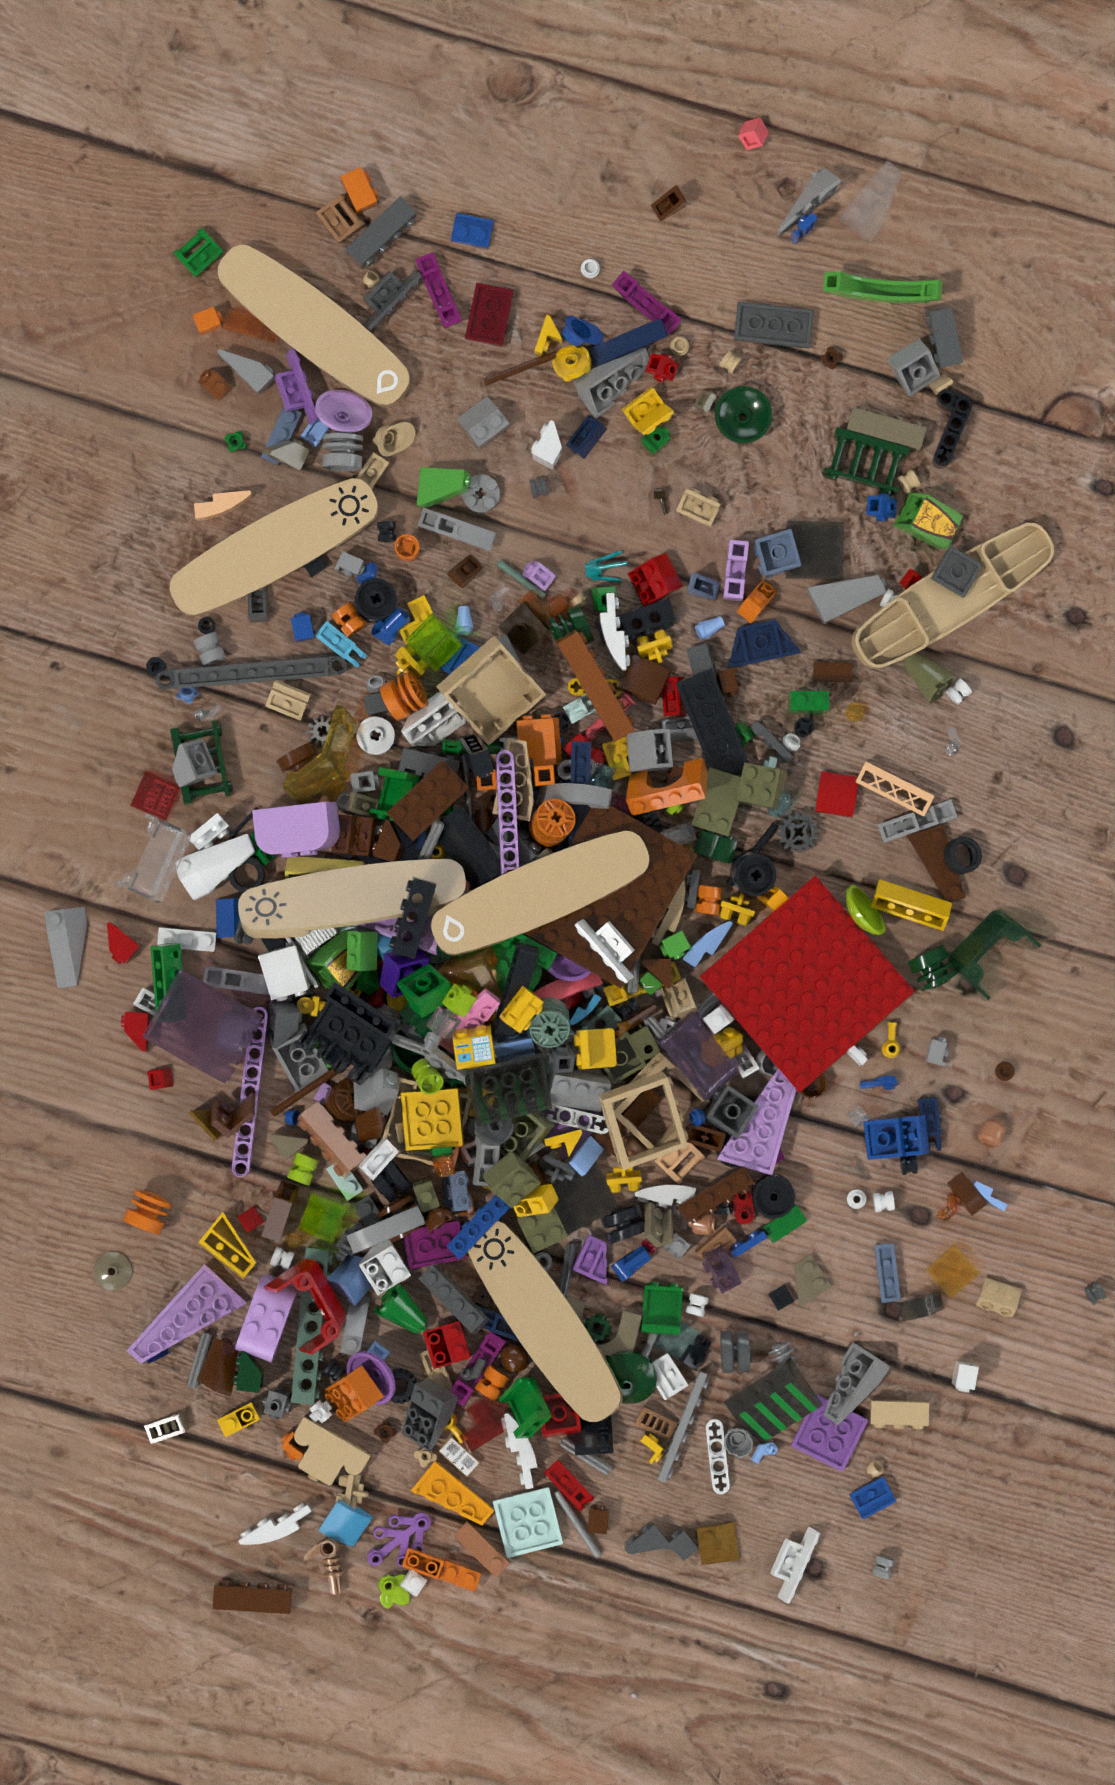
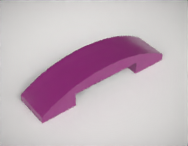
(438, 290)
(645, 302)
(487, 1351)

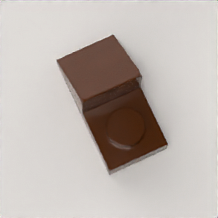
(464, 571)

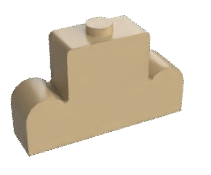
(327, 1452)

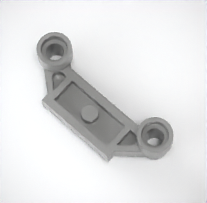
(440, 1059)

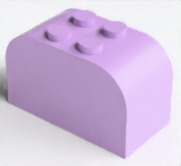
(297, 828)
(266, 1320)

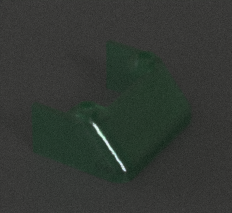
(980, 941)

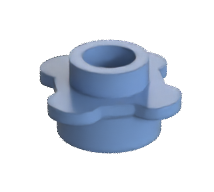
(187, 694)

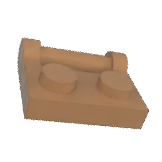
(335, 222)

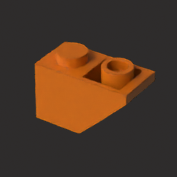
(756, 601)

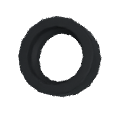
(975, 854)
(261, 876)

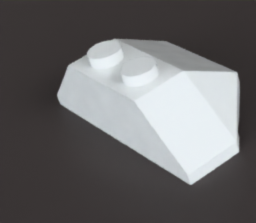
(433, 722)

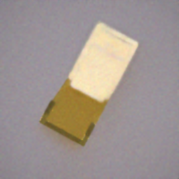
(329, 764)

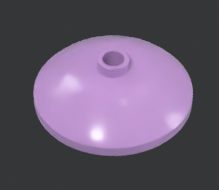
(343, 411)

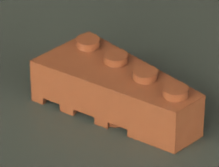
(331, 1140)

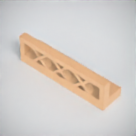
(897, 782)

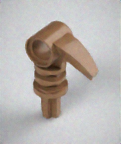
(331, 1559)

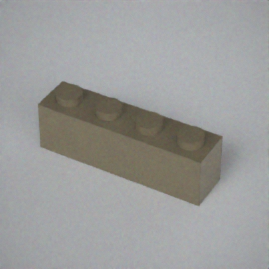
(886, 428)

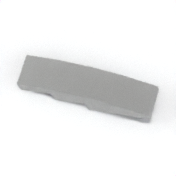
(914, 822)

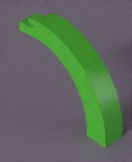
(882, 290)

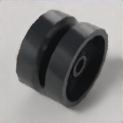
(374, 589)
(755, 863)
(391, 1177)
(783, 1201)
(624, 1223)

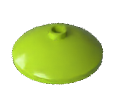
(865, 916)

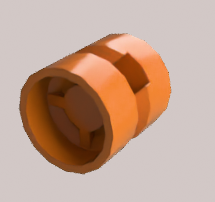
(407, 548)
(351, 626)
(708, 900)
(492, 1382)

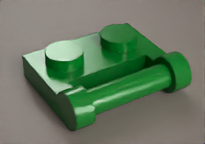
(202, 257)

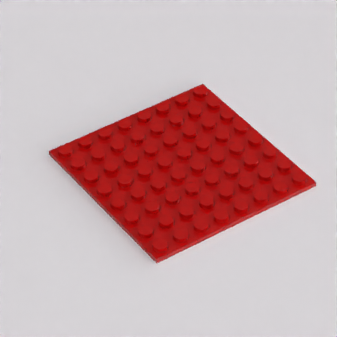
(807, 983)

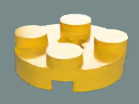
(571, 371)

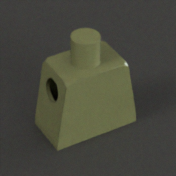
(641, 1037)
(426, 1194)

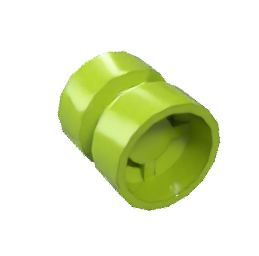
(427, 1077)
(303, 1168)

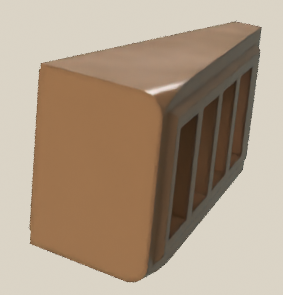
(641, 1415)

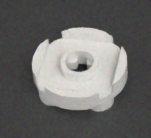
(372, 746)

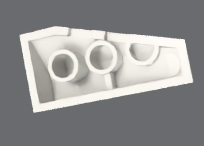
(208, 867)

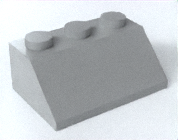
(578, 1089)

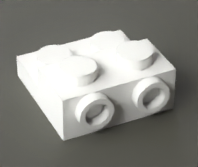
(208, 832)

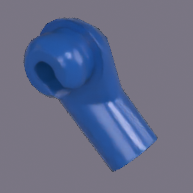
(370, 573)

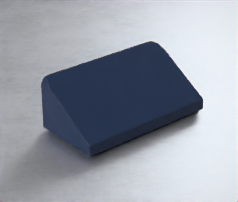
(586, 436)

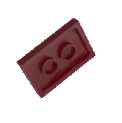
(489, 314)

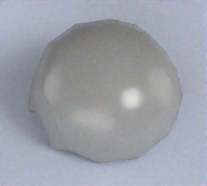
(765, 1064)
(738, 1442)

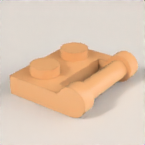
(670, 1161)

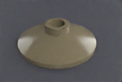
(122, 1268)

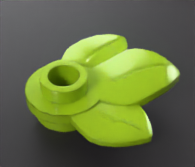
(394, 1593)

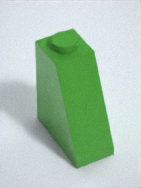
(441, 485)

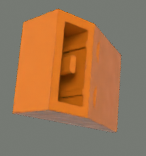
(353, 1394)

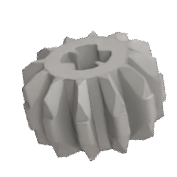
(315, 730)

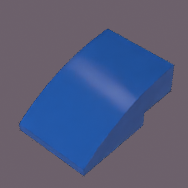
(896, 1137)

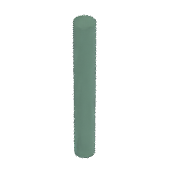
(521, 579)

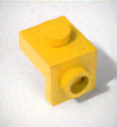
(652, 1442)

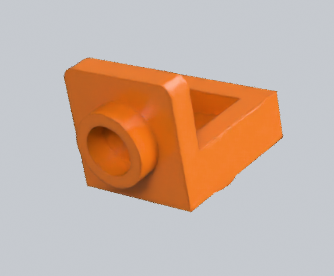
(291, 1450)

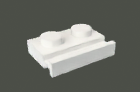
(668, 1376)

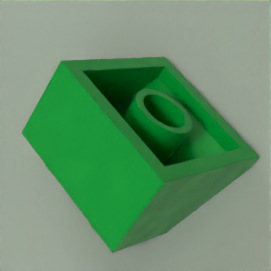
(424, 989)

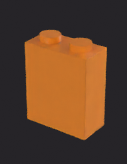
(542, 738)

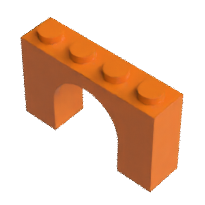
(541, 775)
(689, 787)

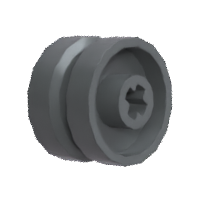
(735, 1351)

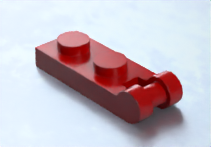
(568, 1484)

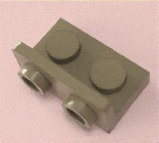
(658, 1225)

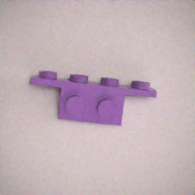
(294, 388)

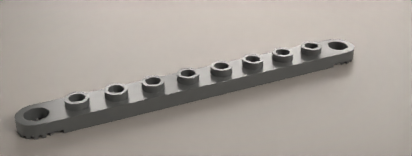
(251, 672)

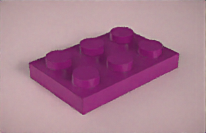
(430, 1249)

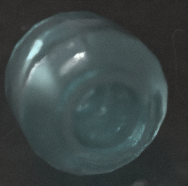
(784, 807)

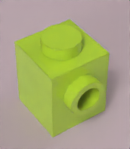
(459, 1000)

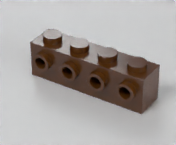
(719, 1192)
(252, 1598)

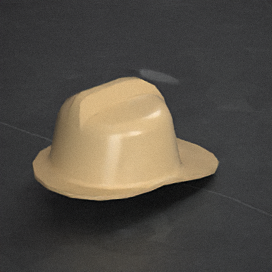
(394, 438)

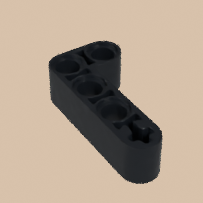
(949, 431)

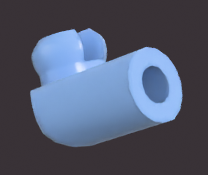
(763, 1449)

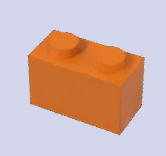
(359, 190)

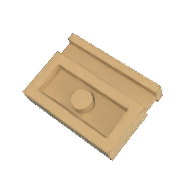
(288, 700)
(678, 999)

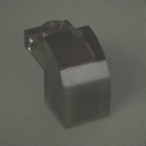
(921, 1306)

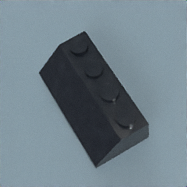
(469, 848)

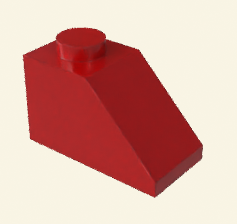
(120, 944)
(135, 1026)

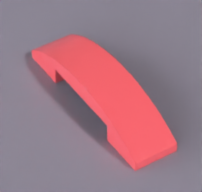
(563, 989)

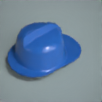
(580, 331)

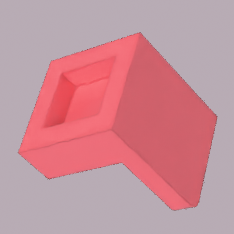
(753, 133)

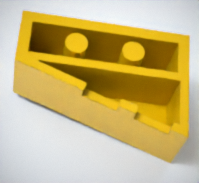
(227, 1247)

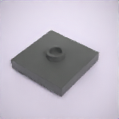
(956, 571)

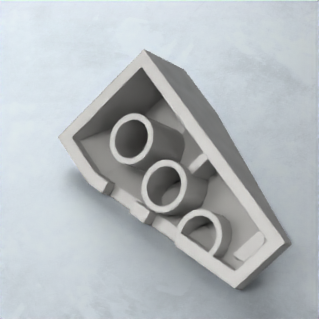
(817, 191)
(606, 382)
(66, 939)
(858, 1378)

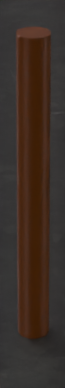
(519, 368)
(303, 1092)

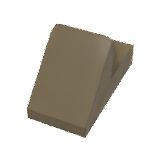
(361, 805)

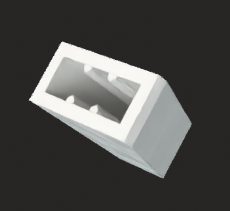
(718, 1019)

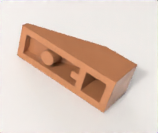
(482, 1549)

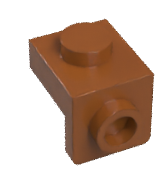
(214, 383)

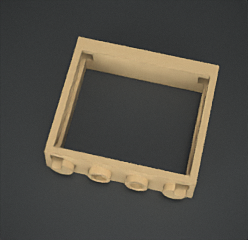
(655, 1066)
(629, 1090)

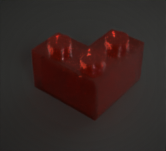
(485, 1426)

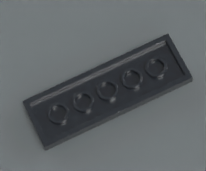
(712, 722)

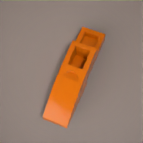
(441, 1569)

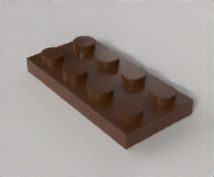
(427, 800)

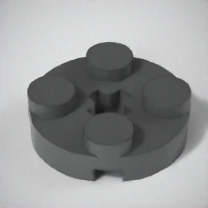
(495, 1137)

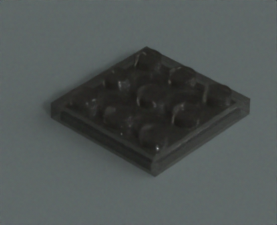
(819, 550)
(583, 1199)

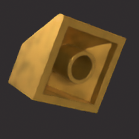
(203, 1118)
(717, 1543)

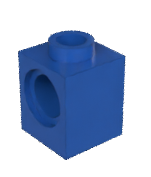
(302, 627)

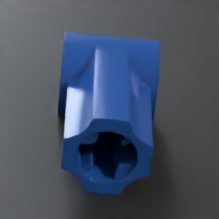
(387, 630)
(628, 1265)

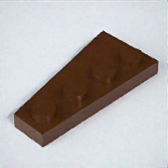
(930, 848)

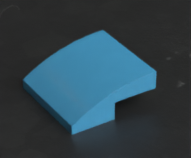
(580, 1013)
(345, 1523)

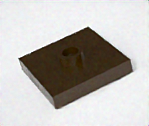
(524, 627)

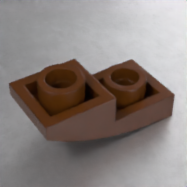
(967, 1193)

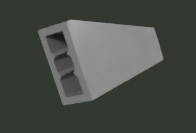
(845, 596)

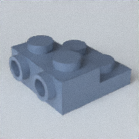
(777, 553)
(455, 1191)

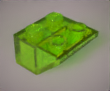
(434, 642)
(322, 1218)

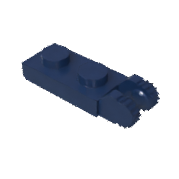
(930, 1109)

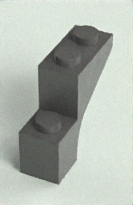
(653, 1539)

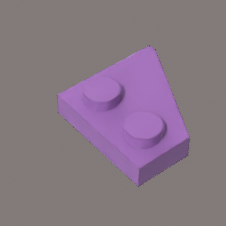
(592, 1259)

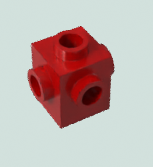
(662, 367)

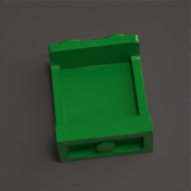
(395, 787)
(662, 1309)
(526, 1406)

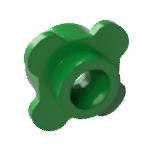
(230, 440)

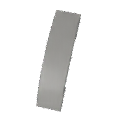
(576, 794)
(385, 1229)

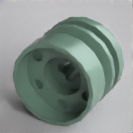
(557, 1017)

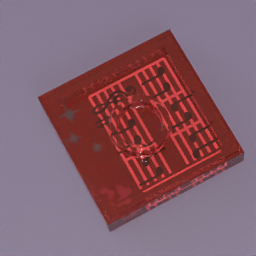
(155, 796)

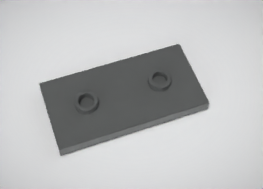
(773, 325)

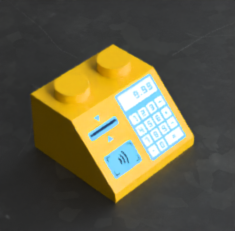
(473, 1047)

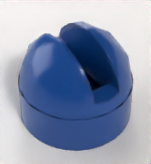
(292, 1117)

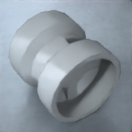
(881, 1571)

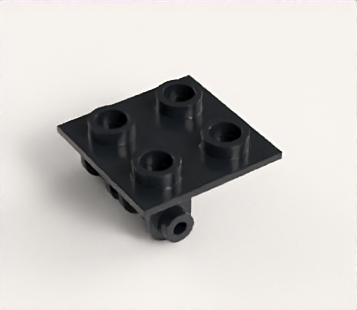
(594, 1437)

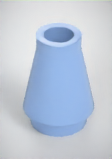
(464, 622)
(707, 628)

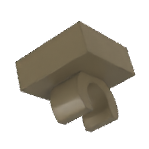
(705, 401)

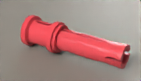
(598, 725)

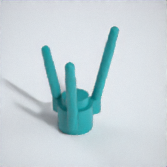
(594, 568)

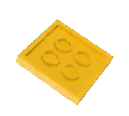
(432, 1119)

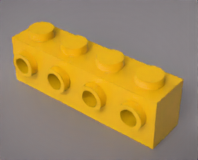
(911, 905)

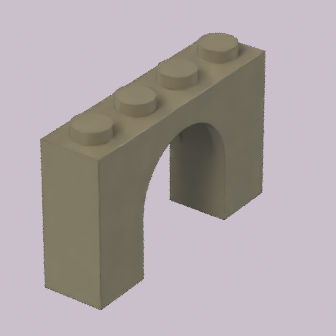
(625, 1336)

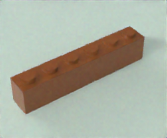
(595, 686)

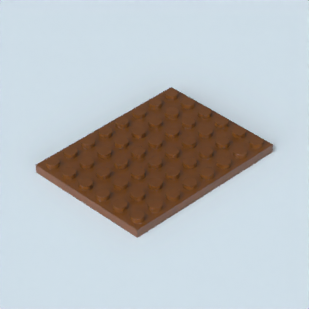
(632, 909)

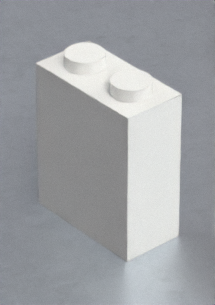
(284, 972)

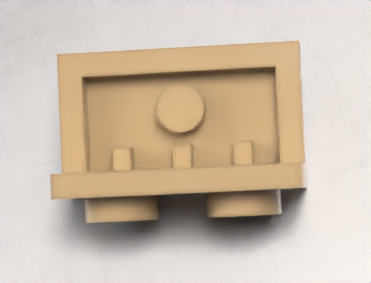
(698, 507)
(998, 1297)

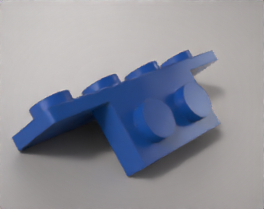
(475, 1229)

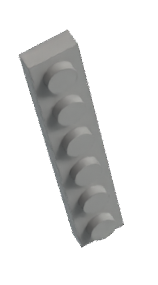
(686, 1419)

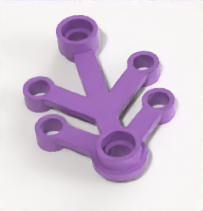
(401, 1536)

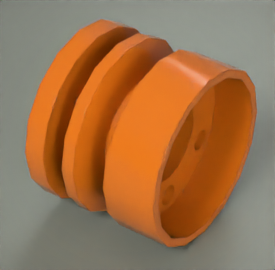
(404, 696)
(548, 831)
(147, 1211)

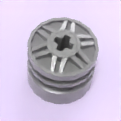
(342, 452)

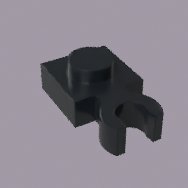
(694, 1354)

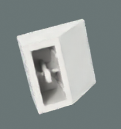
(548, 448)
(384, 1267)

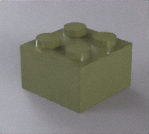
(761, 786)
(627, 1059)
(511, 1179)
(542, 1230)

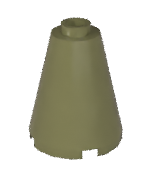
(928, 676)

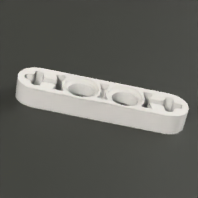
(573, 1122)
(717, 1456)

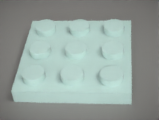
(527, 1522)

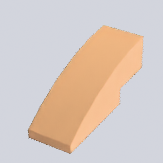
(221, 504)

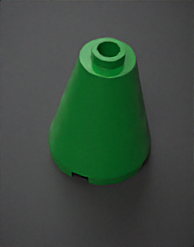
(401, 1310)

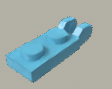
(339, 643)

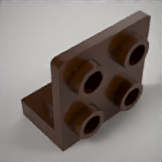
(229, 1121)

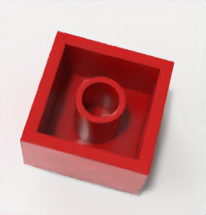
(563, 1419)

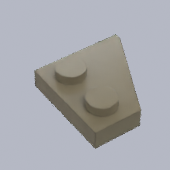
(809, 1280)

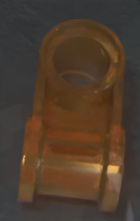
(444, 1165)

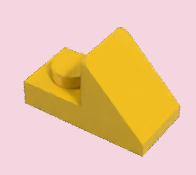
(548, 331)
(569, 1138)

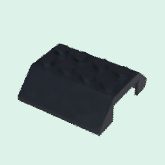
(350, 1034)

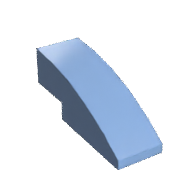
(707, 944)

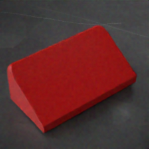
(671, 698)

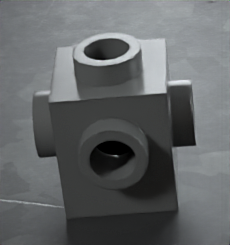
(561, 1058)
(277, 1403)

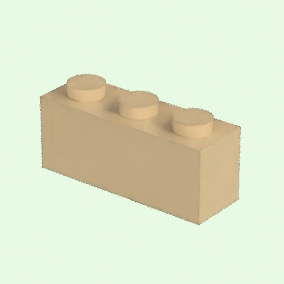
(899, 1413)

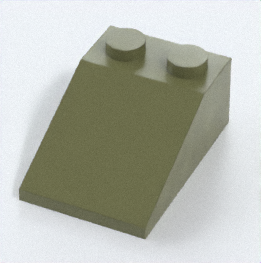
(720, 805)

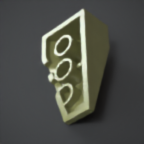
(527, 1135)

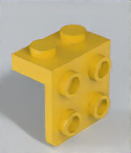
(647, 411)
(595, 1048)

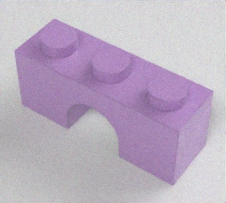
(735, 570)

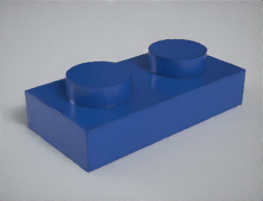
(741, 1247)

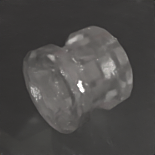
(857, 1116)

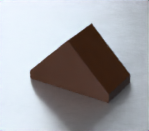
(669, 203)
(660, 969)
(705, 1137)

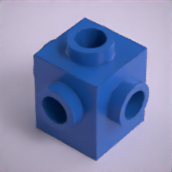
(881, 507)

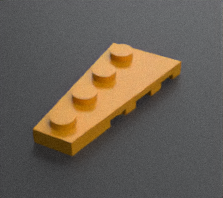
(445, 1489)

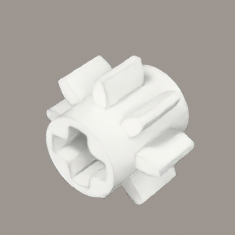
(320, 1411)

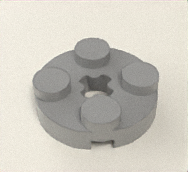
(487, 502)

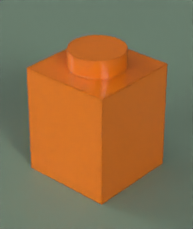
(208, 320)

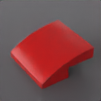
(836, 794)

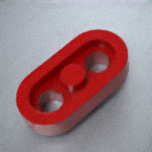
(743, 1205)

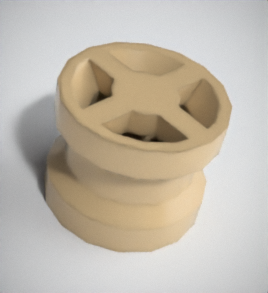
(730, 362)
(909, 481)

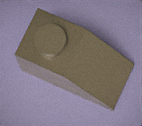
(288, 453)

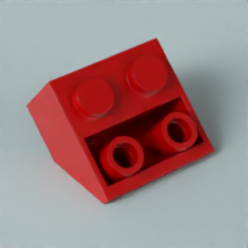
(655, 579)
(446, 1344)

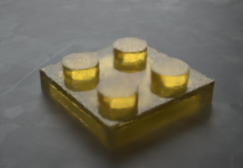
(952, 1271)

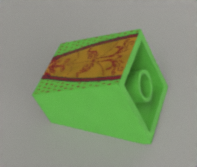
(928, 520)
(330, 963)

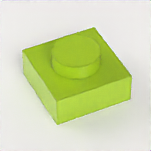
(674, 809)

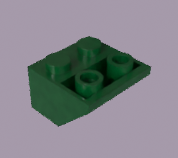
(250, 1374)

